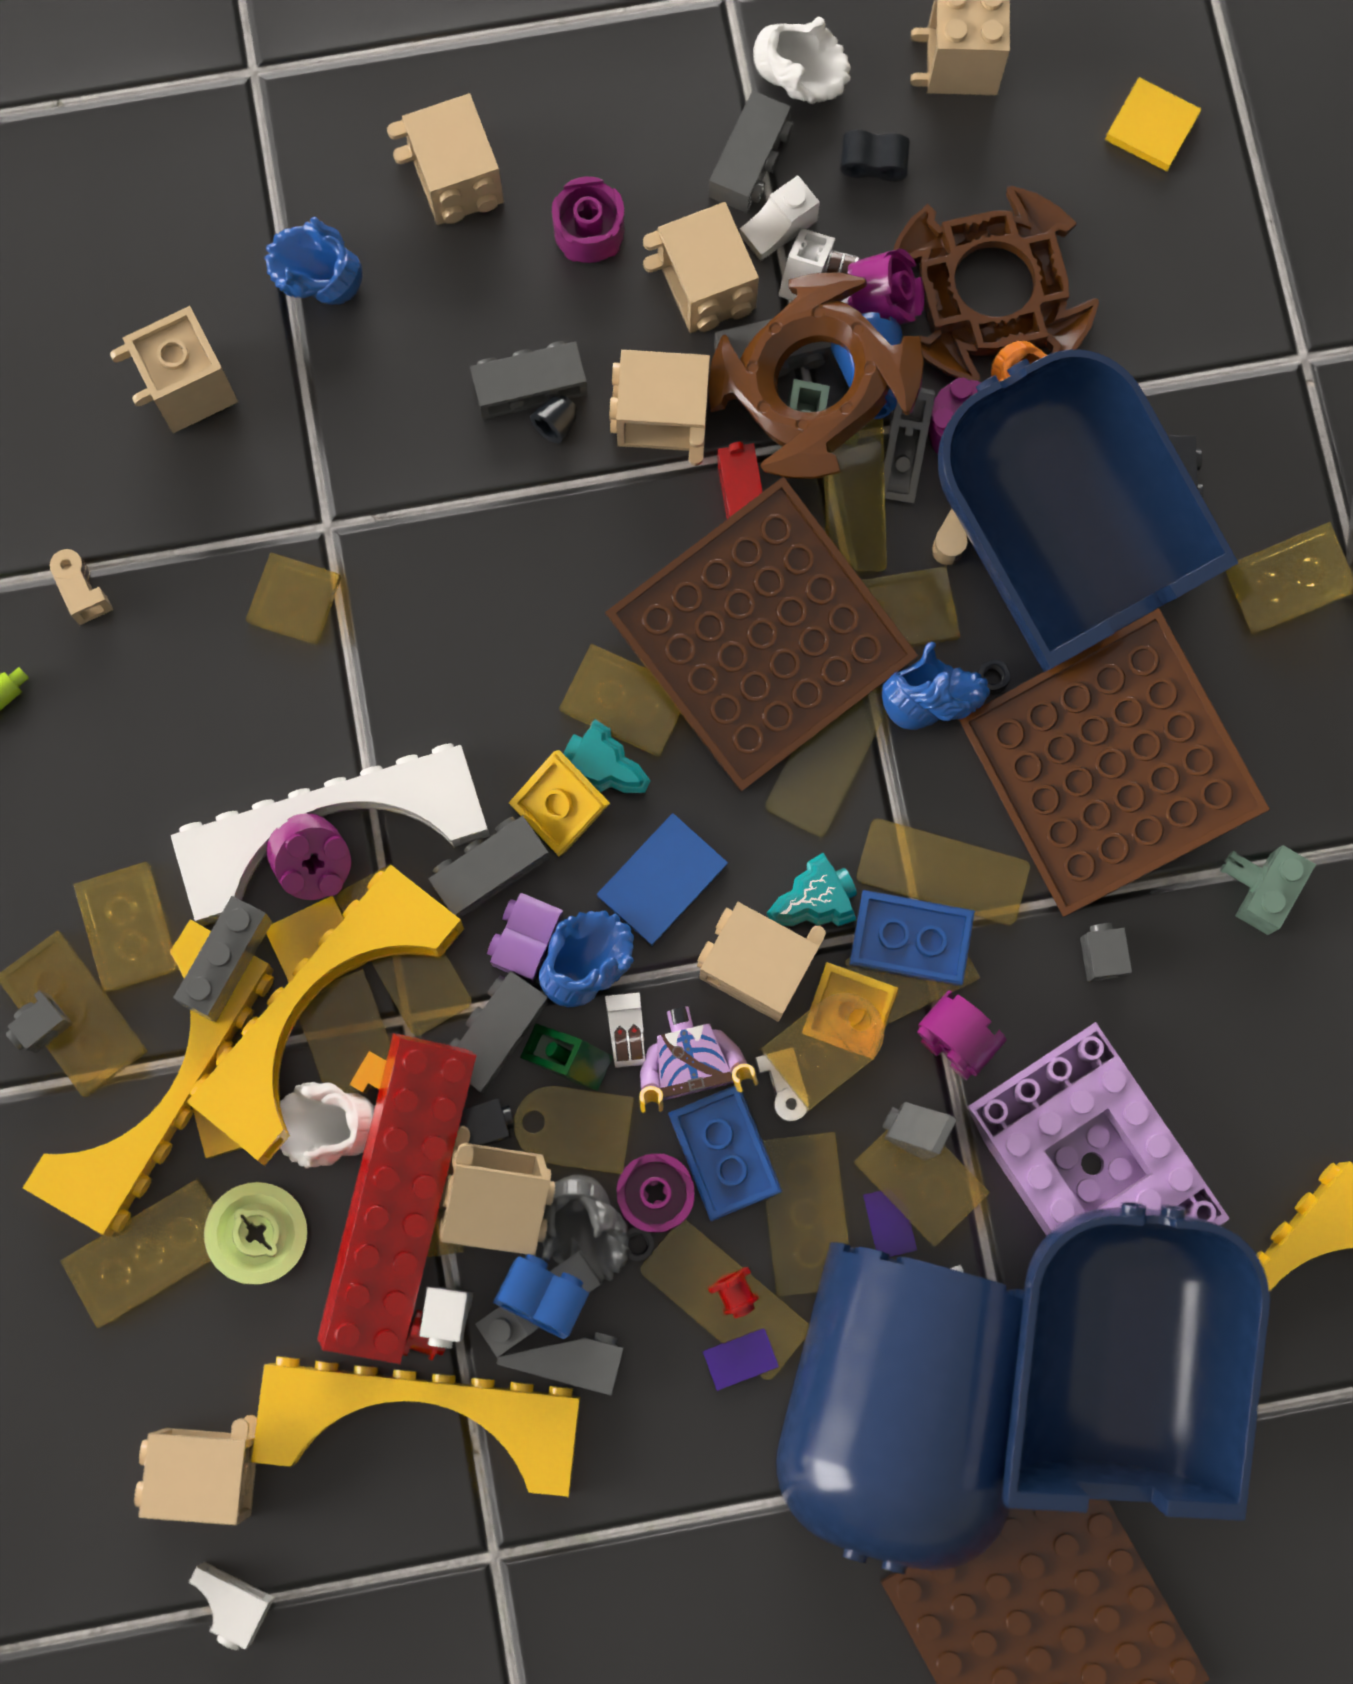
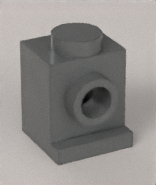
(37, 1023)

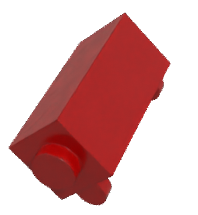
(738, 476)

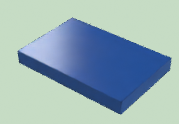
(662, 879)
(912, 938)
(725, 1152)

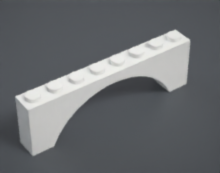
(224, 854)

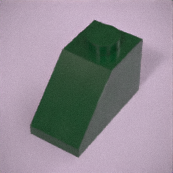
(566, 1056)

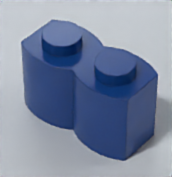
(541, 1296)

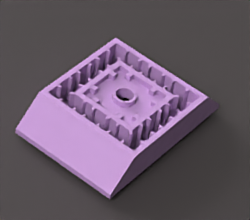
(1082, 1104)

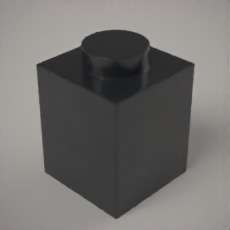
(488, 1122)

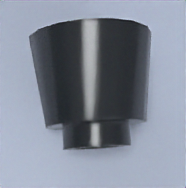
(555, 418)

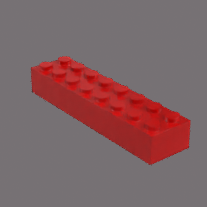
(396, 1199)

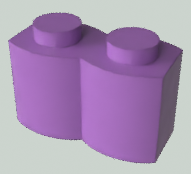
(525, 937)

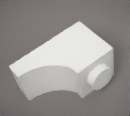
(781, 218)
(806, 257)
(445, 1315)
(235, 1605)

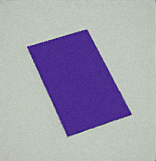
(889, 1227)
(740, 1359)

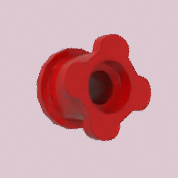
(735, 1293)
(419, 1343)

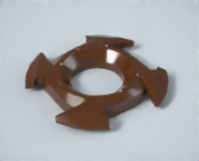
(1030, 236)
(808, 319)

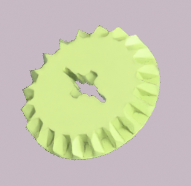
(258, 1205)

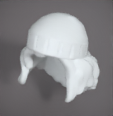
(802, 60)
(324, 1124)

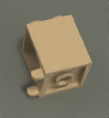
(965, 46)
(450, 158)
(705, 267)
(177, 369)
(660, 401)
(757, 959)
(494, 1197)
(198, 1474)

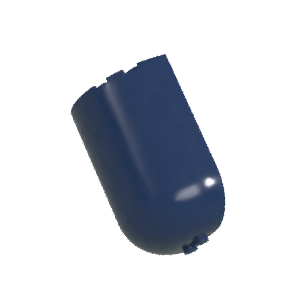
(1076, 501)
(1138, 1366)
(902, 1411)

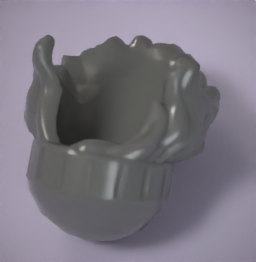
(585, 1223)

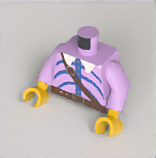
(690, 1061)

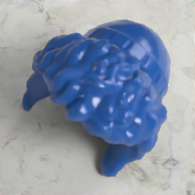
(314, 263)
(932, 692)
(585, 957)

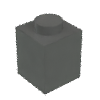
(1105, 953)

